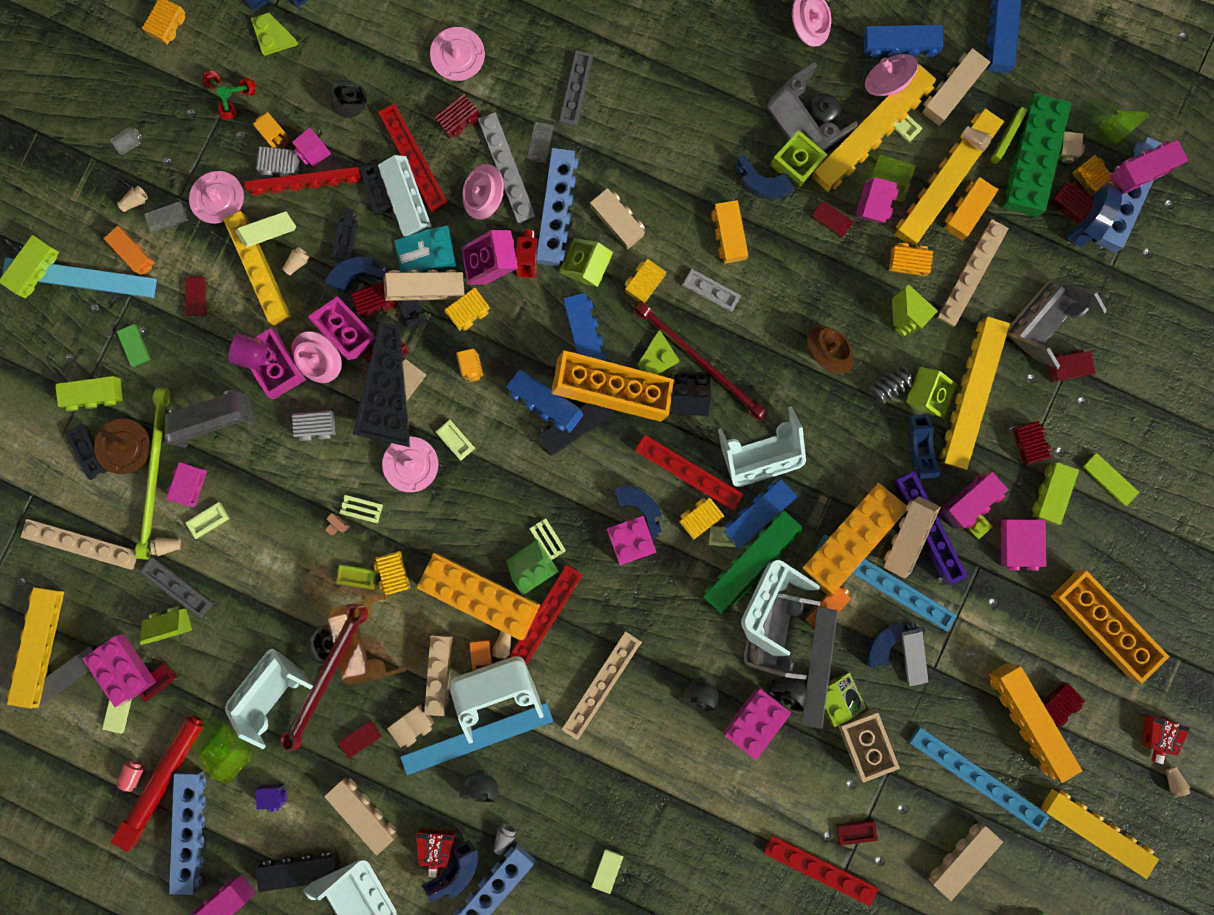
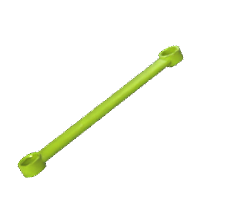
(161, 400)

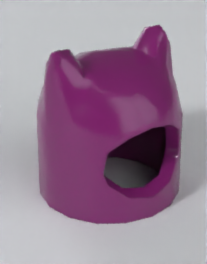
(248, 352)

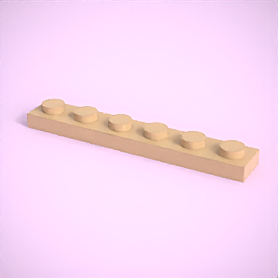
(972, 273)
(79, 544)
(601, 685)

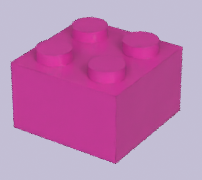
(631, 540)

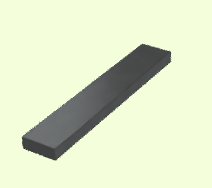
(820, 667)

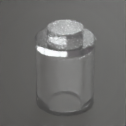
(126, 140)

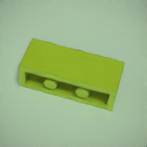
(29, 266)
(89, 393)
(1055, 493)

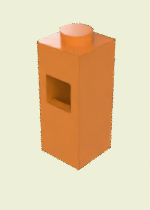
(129, 251)
(836, 602)
(481, 653)

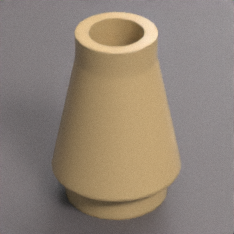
(978, 139)
(133, 198)
(295, 260)
(162, 546)
(502, 646)
(1177, 783)

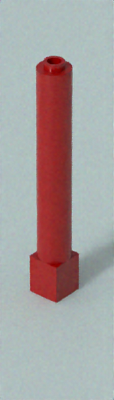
(134, 826)

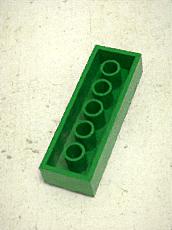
(1036, 155)
(752, 563)

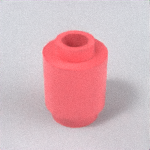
(130, 775)

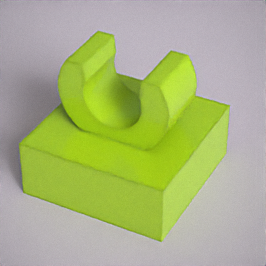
(980, 527)

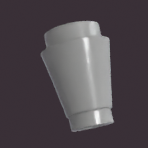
(504, 837)

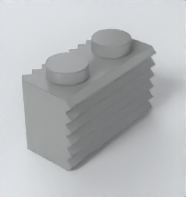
(277, 162)
(313, 424)

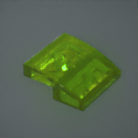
(896, 172)

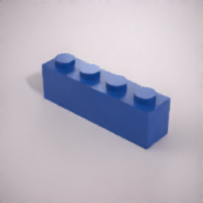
(1003, 35)
(903, 40)
(583, 326)
(539, 398)
(759, 514)

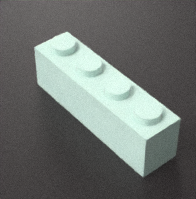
(404, 195)

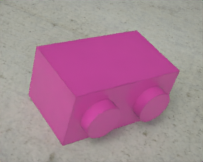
(310, 148)
(186, 484)

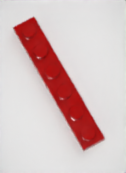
(407, 147)
(310, 180)
(689, 472)
(547, 613)
(820, 870)

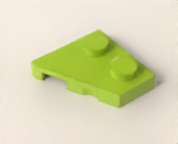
(271, 34)
(658, 356)

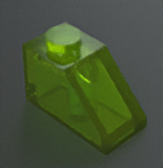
(1121, 124)

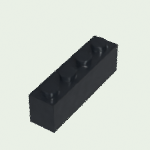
(592, 417)
(295, 872)

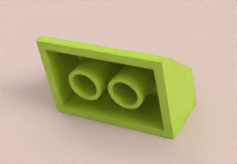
(910, 311)

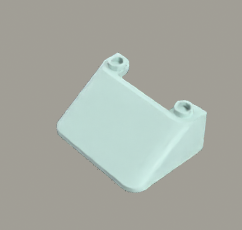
(352, 891)

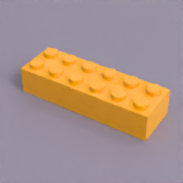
(612, 386)
(854, 539)
(478, 596)
(1110, 626)
(1034, 722)

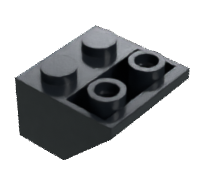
(690, 394)

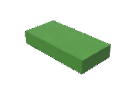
(133, 345)

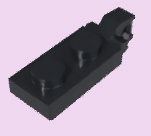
(345, 236)

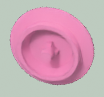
(811, 21)
(457, 53)
(891, 75)
(483, 191)
(216, 196)
(316, 357)
(411, 467)

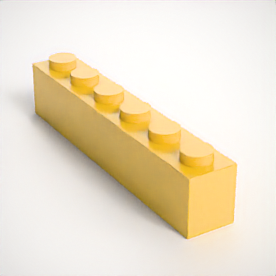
(258, 273)
(35, 647)
(1100, 834)

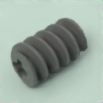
(890, 384)

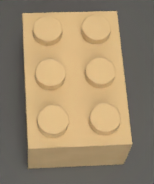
(868, 746)

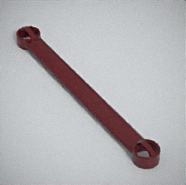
(753, 406)
(324, 677)

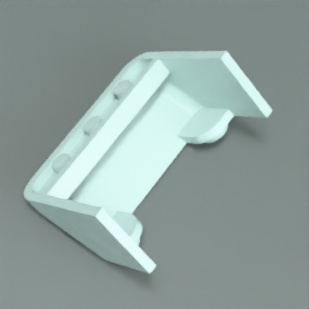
(765, 457)
(774, 579)
(492, 685)
(260, 692)

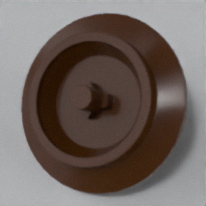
(830, 349)
(122, 446)

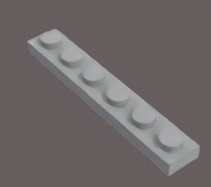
(506, 165)

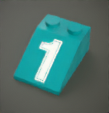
(426, 251)

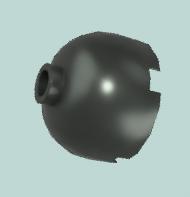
(347, 99)
(823, 108)
(319, 644)
(790, 691)
(700, 694)
(479, 787)

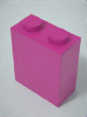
(1023, 544)

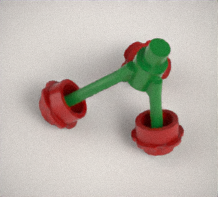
(226, 109)

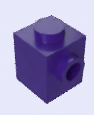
(271, 797)

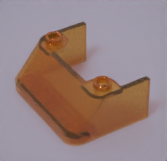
(354, 664)

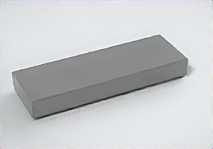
(711, 290)
(914, 657)

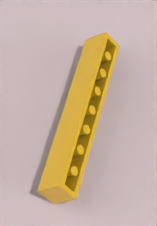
(872, 130)
(945, 182)
(974, 393)

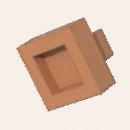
(336, 524)

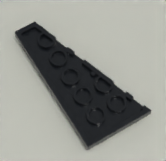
(383, 400)

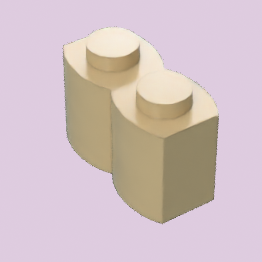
(410, 726)

